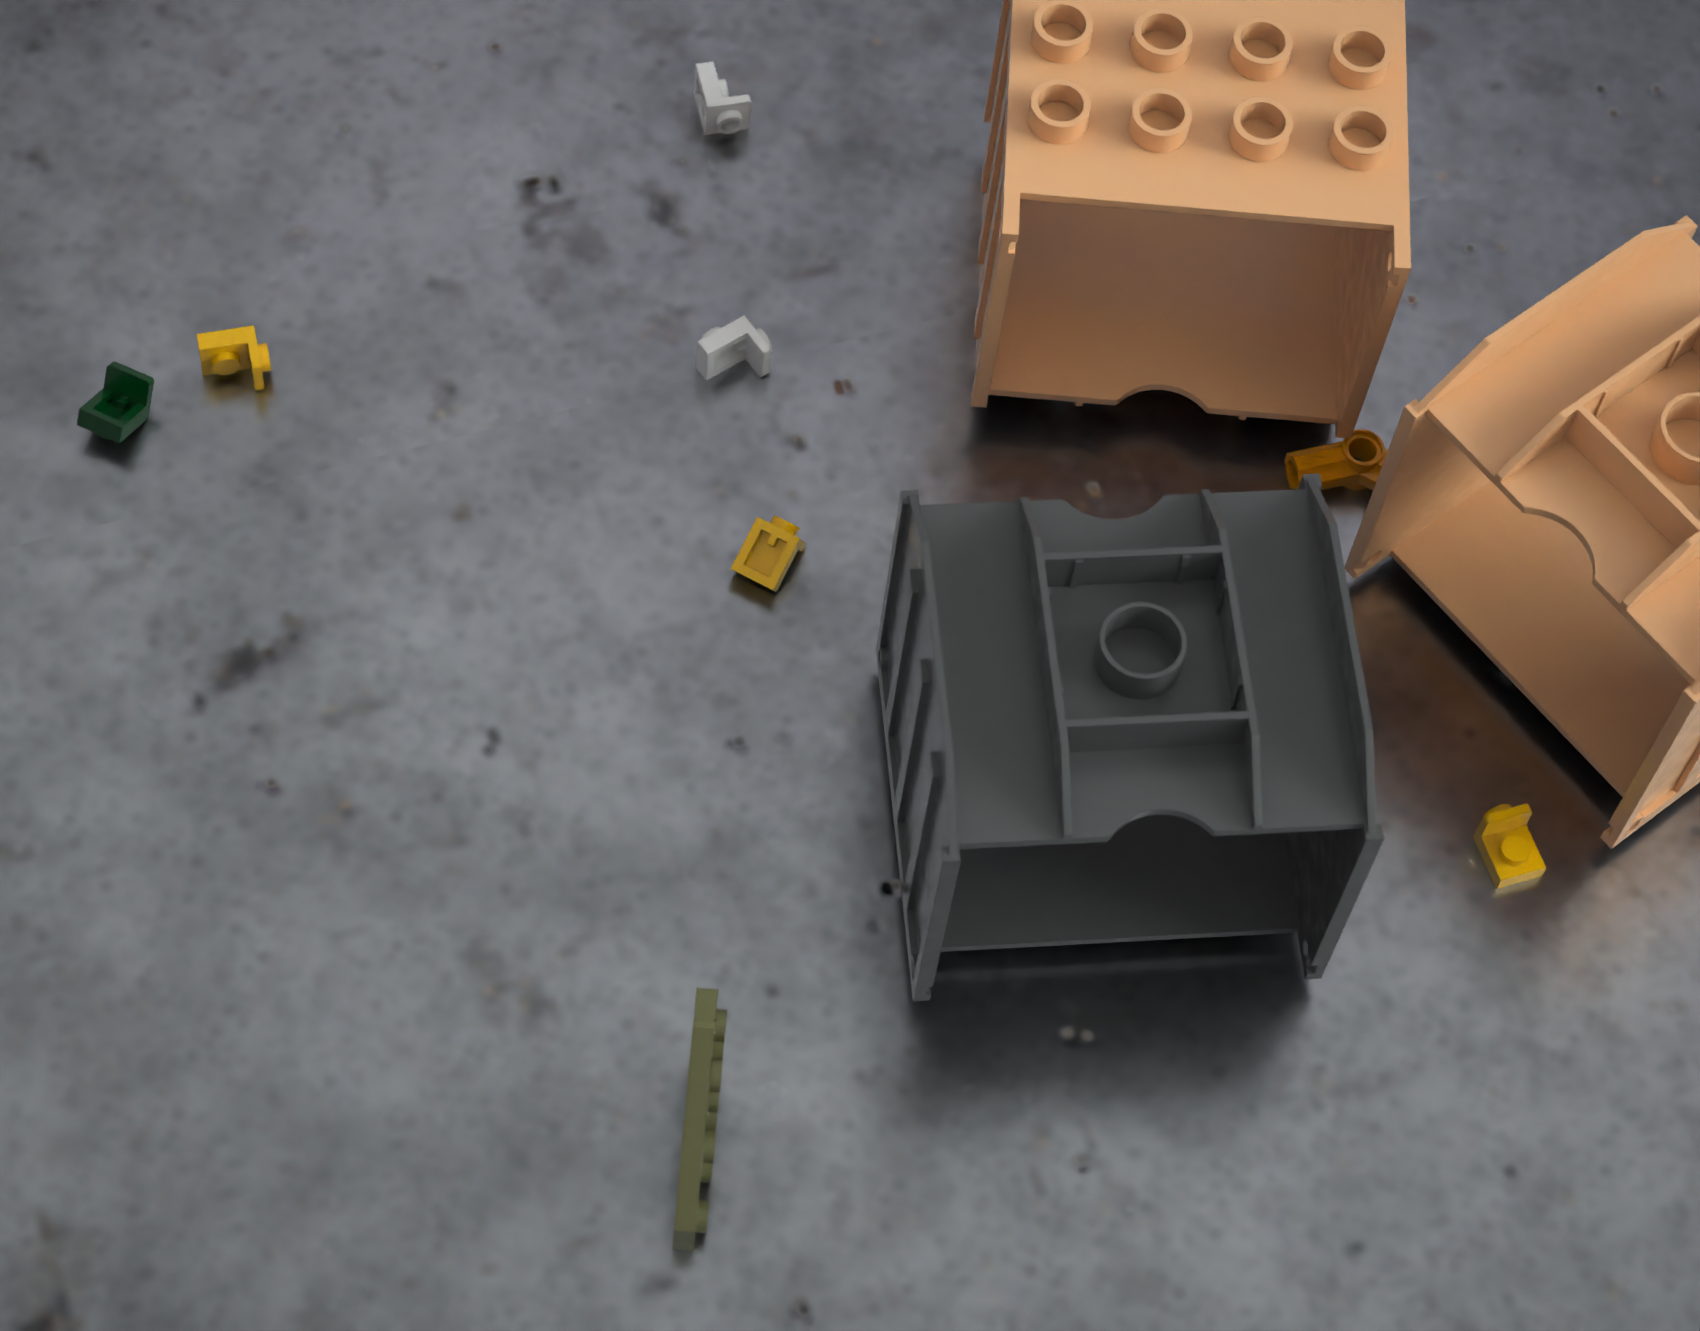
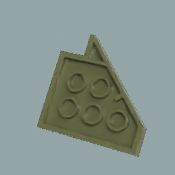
(699, 1117)

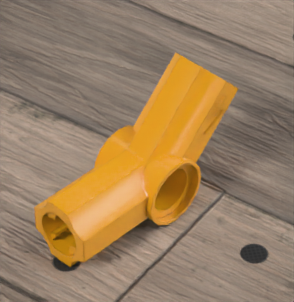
(1337, 463)

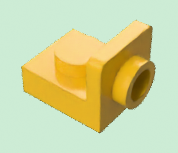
(234, 350)
(768, 552)
(1508, 845)

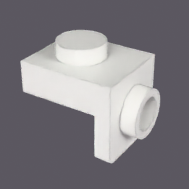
(731, 344)

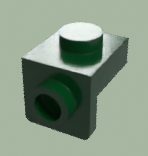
(119, 405)

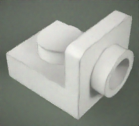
(715, 107)

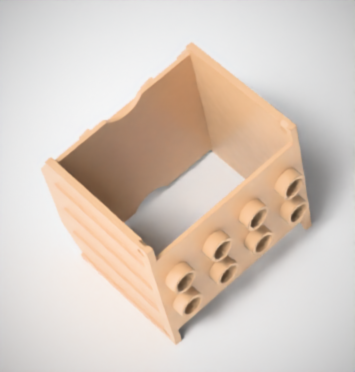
(1194, 203)
(1561, 512)

